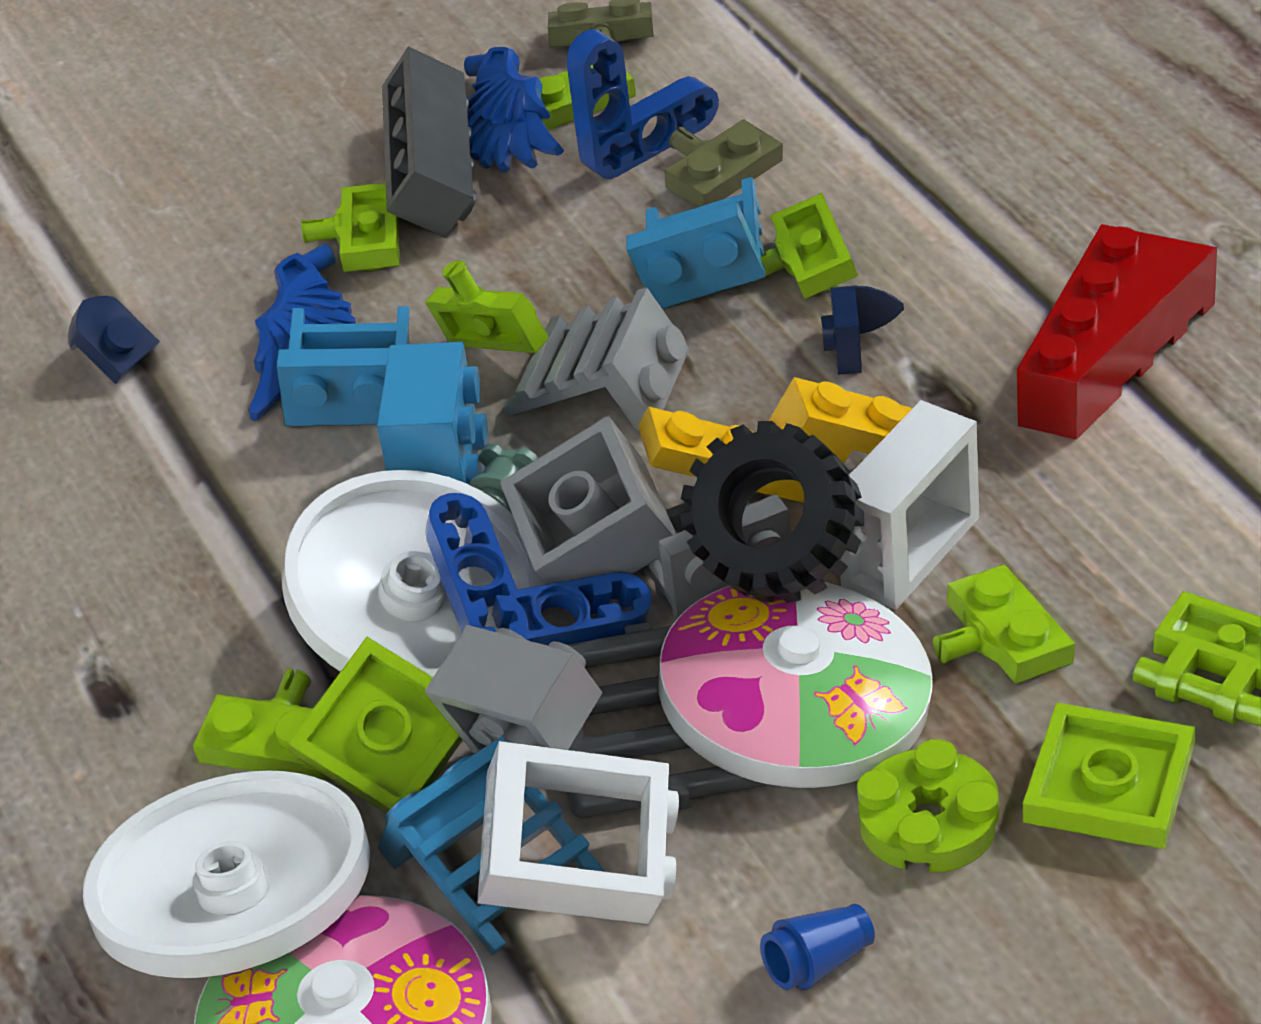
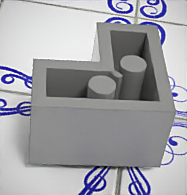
(513, 690)

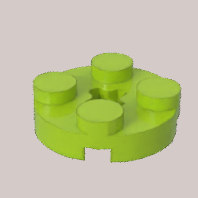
(924, 776)

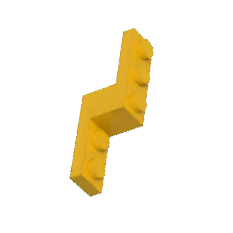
(824, 409)

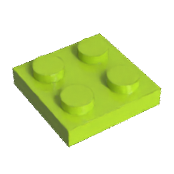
(377, 729)
(1109, 775)

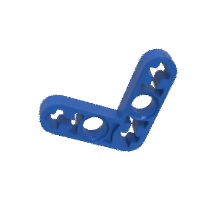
(613, 139)
(522, 608)

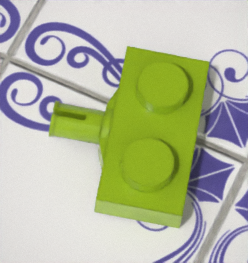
(362, 229)
(809, 247)
(484, 316)
(1003, 625)
(256, 732)

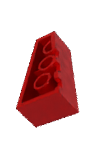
(1108, 323)

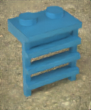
(700, 248)
(336, 370)
(452, 808)

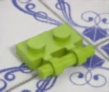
(1212, 639)

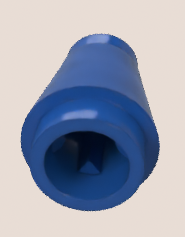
(814, 944)

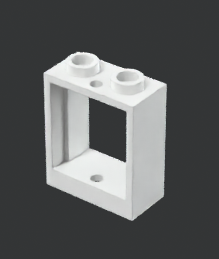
(915, 502)
(569, 890)

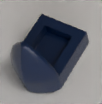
(853, 313)
(110, 336)

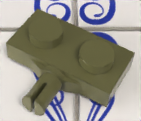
(618, 21)
(717, 166)

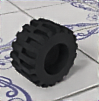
(735, 476)

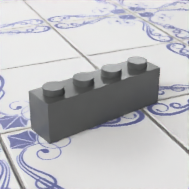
(427, 143)

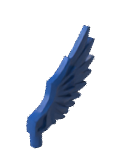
(506, 112)
(298, 287)

